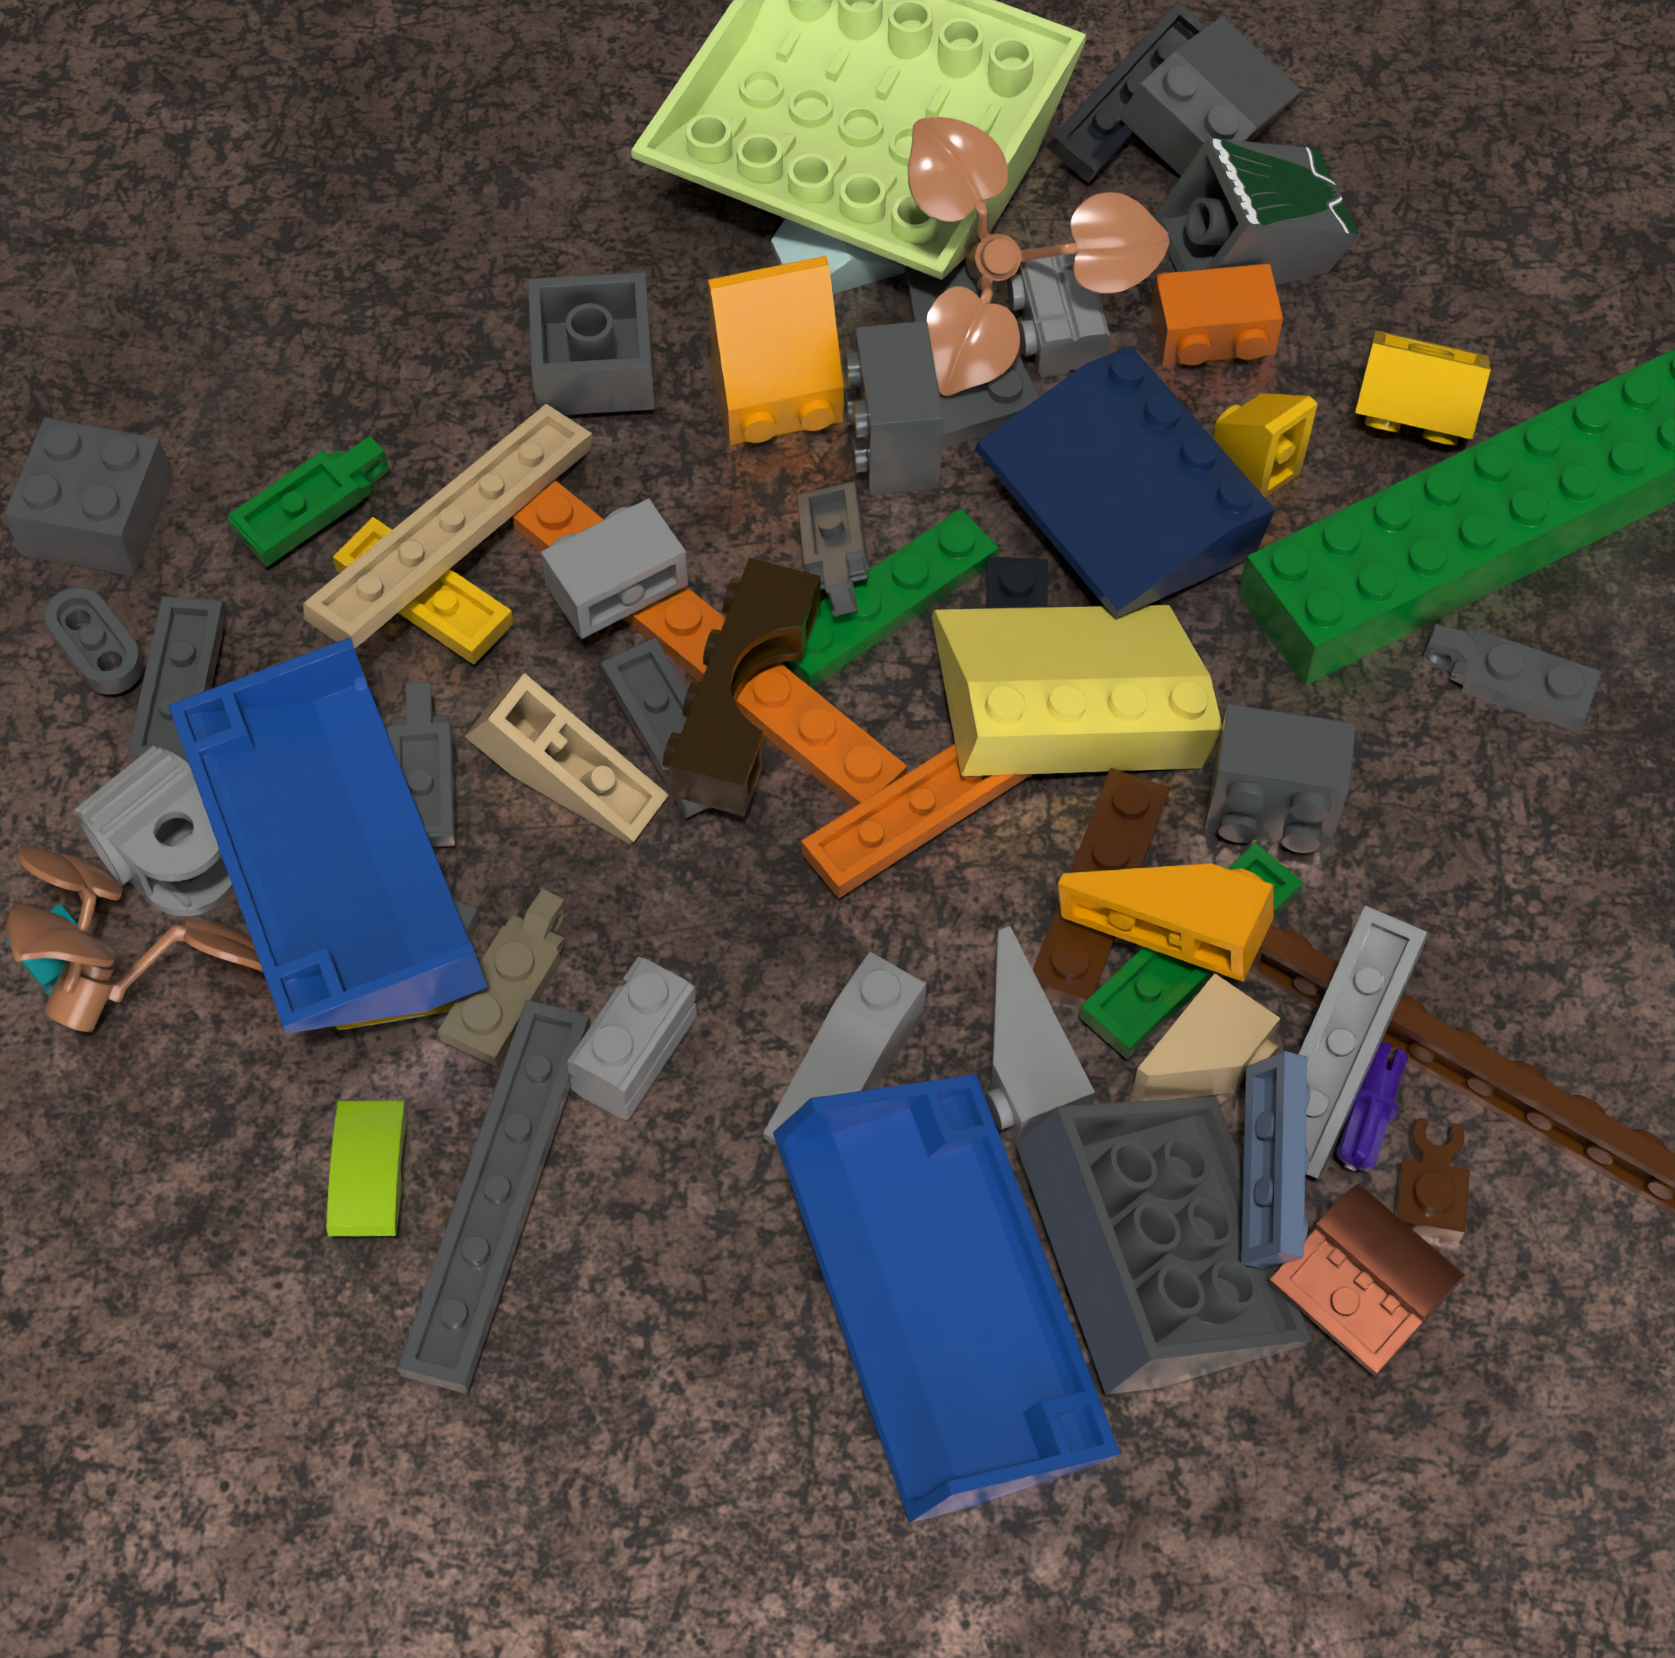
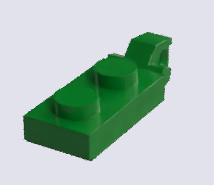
(307, 499)

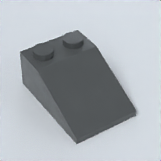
(1208, 90)

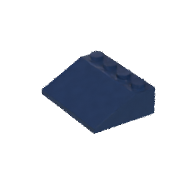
(1127, 483)

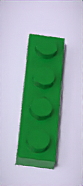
(896, 594)
(1158, 985)

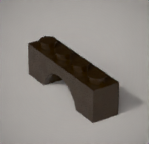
(765, 624)

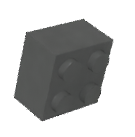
(591, 343)
(894, 408)
(88, 497)
(1280, 778)

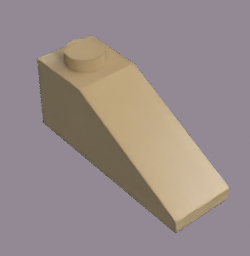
(565, 759)

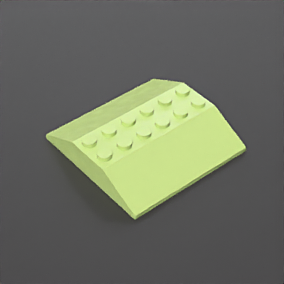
(819, 103)

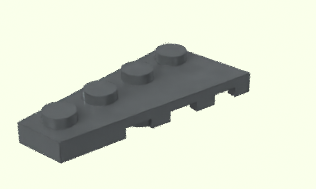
(984, 406)

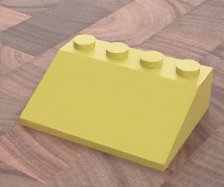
(1074, 690)

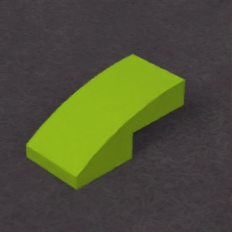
(366, 1168)

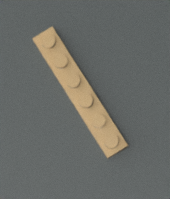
(447, 527)

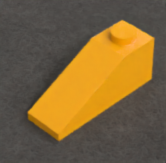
(1183, 911)

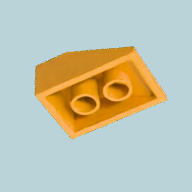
(775, 351)

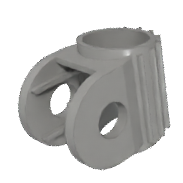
(156, 833)

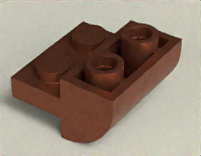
(1367, 1279)

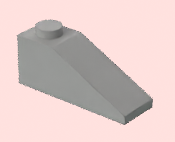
(857, 1038)
(1029, 1052)

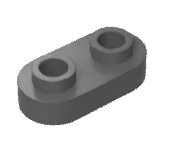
(97, 643)

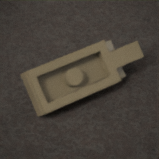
(515, 970)

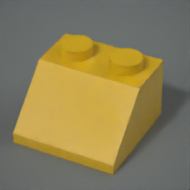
(1423, 387)

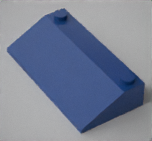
(325, 844)
(943, 1293)

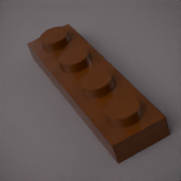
(1115, 839)

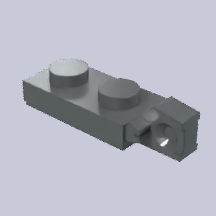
(834, 542)
(1514, 675)
(426, 759)

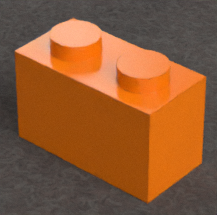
(1216, 314)

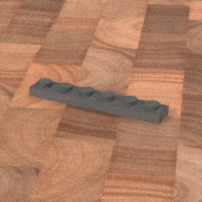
(493, 1200)

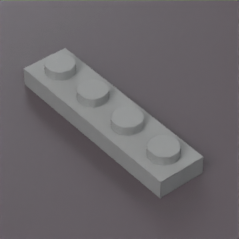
(1354, 1023)

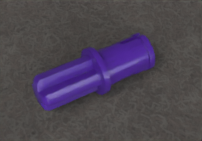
(1372, 1110)

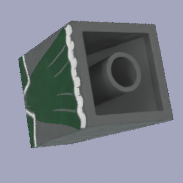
(1255, 208)

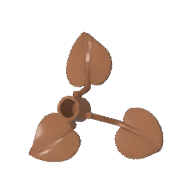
(950, 175)
(88, 968)

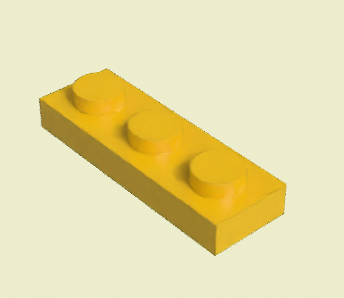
(447, 609)

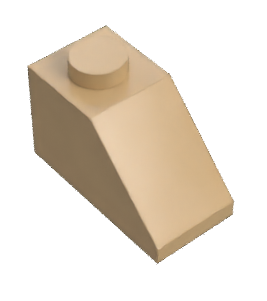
(1208, 1046)

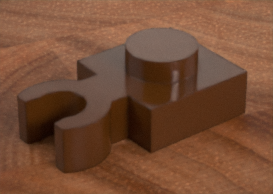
(1429, 1191)

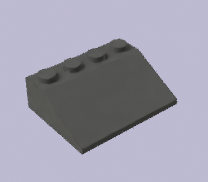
(1152, 1240)

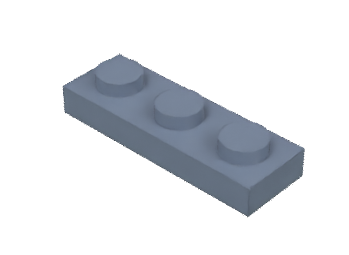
(1275, 1161)

